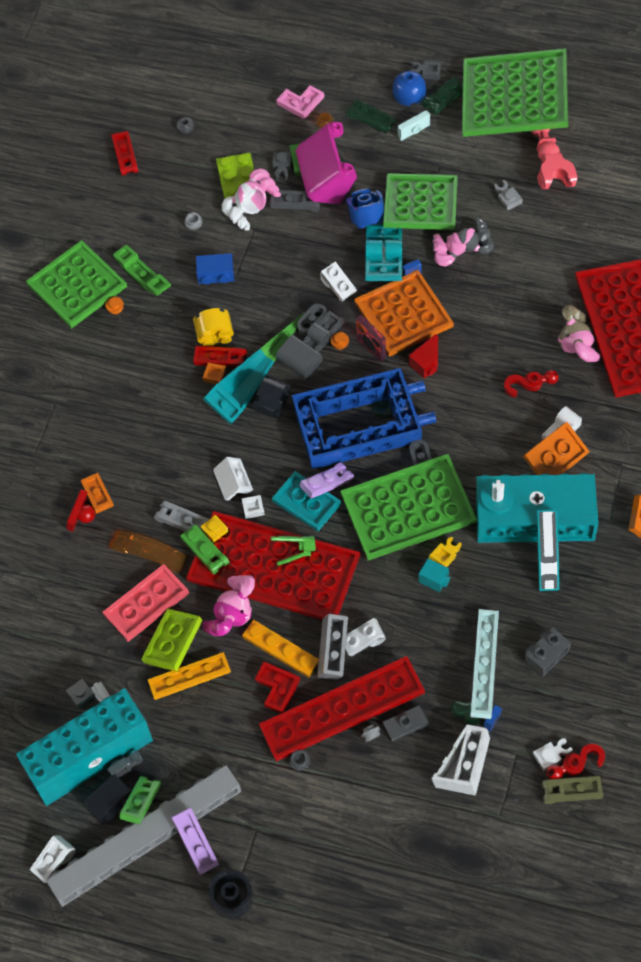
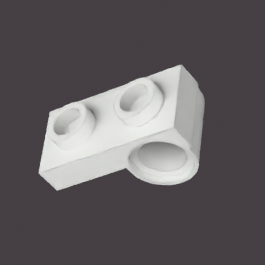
(338, 281)
(365, 635)

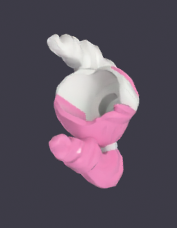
(250, 198)

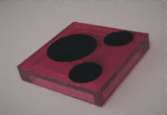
(371, 337)

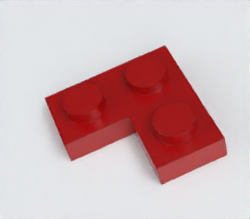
(282, 685)

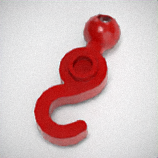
(532, 381)
(575, 763)

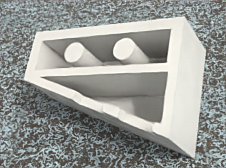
(465, 762)

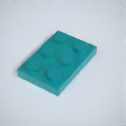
(313, 511)

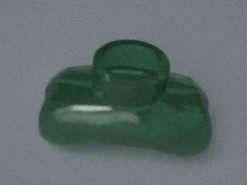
(463, 710)

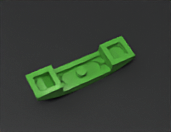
(140, 272)

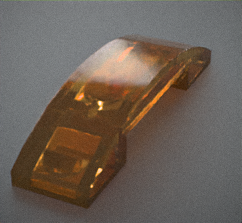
(148, 549)

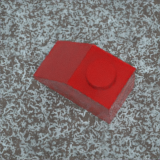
(425, 358)

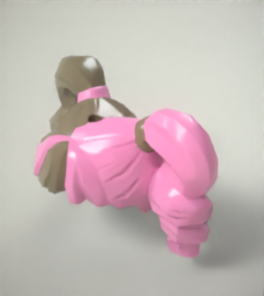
(579, 334)

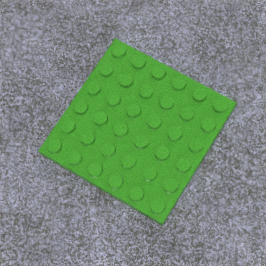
(515, 93)

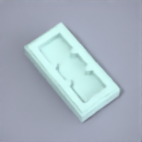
(413, 125)

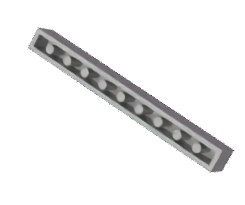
(139, 839)

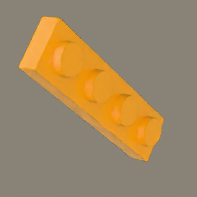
(281, 648)
(189, 676)

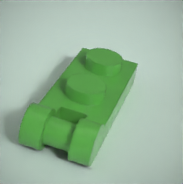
(204, 549)
(140, 800)

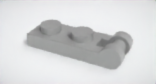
(179, 517)

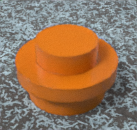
(114, 305)
(339, 340)

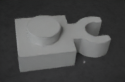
(508, 197)

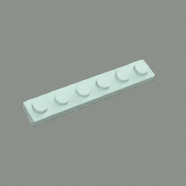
(484, 664)

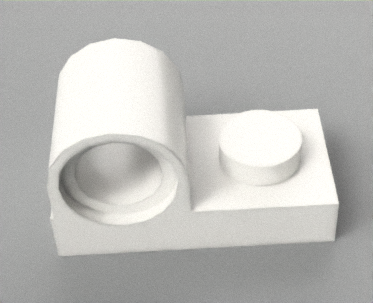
(563, 416)
(55, 853)

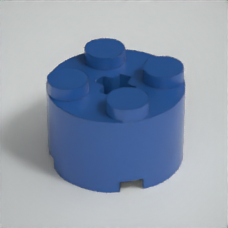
(366, 208)

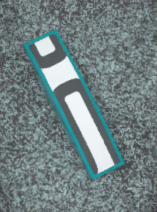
(548, 550)

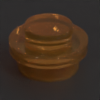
(323, 119)

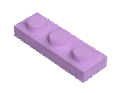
(195, 841)

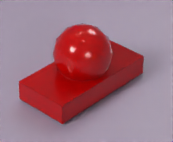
(80, 511)

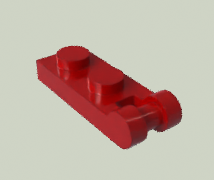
(124, 152)
(219, 356)

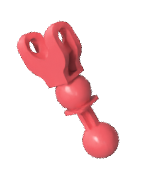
(553, 163)

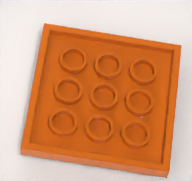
(404, 312)

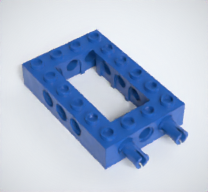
(353, 394)

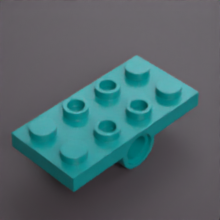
(383, 253)

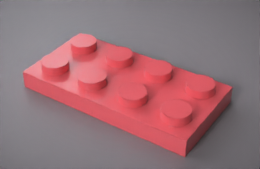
(145, 602)

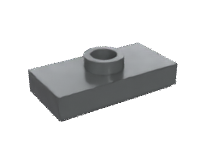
(405, 723)

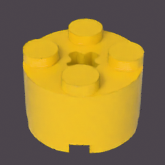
(213, 327)

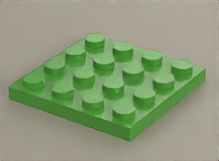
(420, 201)
(76, 284)

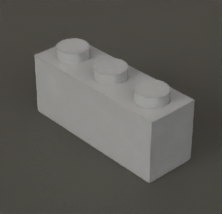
(332, 647)

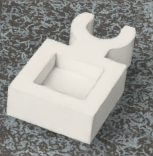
(550, 755)

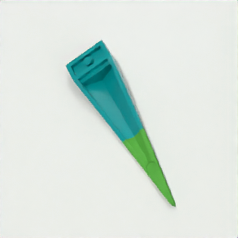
(237, 388)

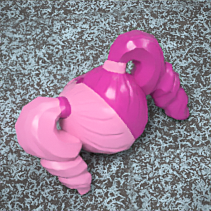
(229, 606)

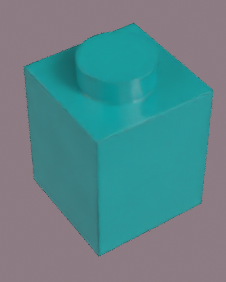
(434, 575)

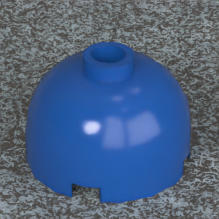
(409, 88)

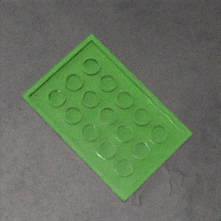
(408, 507)

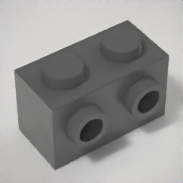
(547, 651)

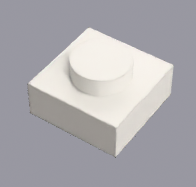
(253, 506)

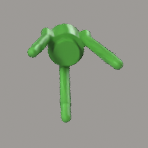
(306, 543)

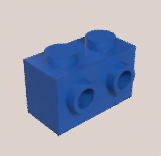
(215, 268)

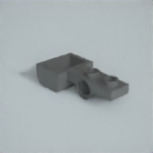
(304, 355)

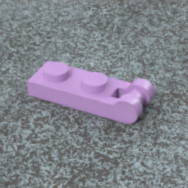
(326, 480)

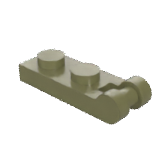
(572, 789)

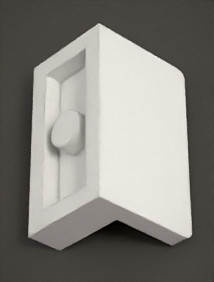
(232, 477)

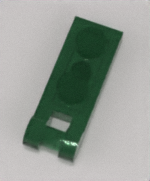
(444, 95)
(371, 116)

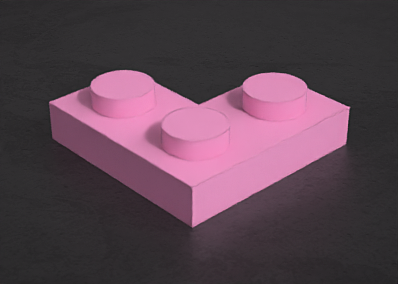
(302, 104)

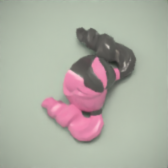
(461, 242)

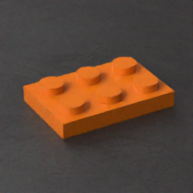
(556, 452)

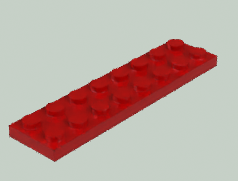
(341, 708)

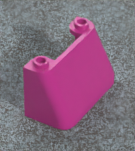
(320, 166)

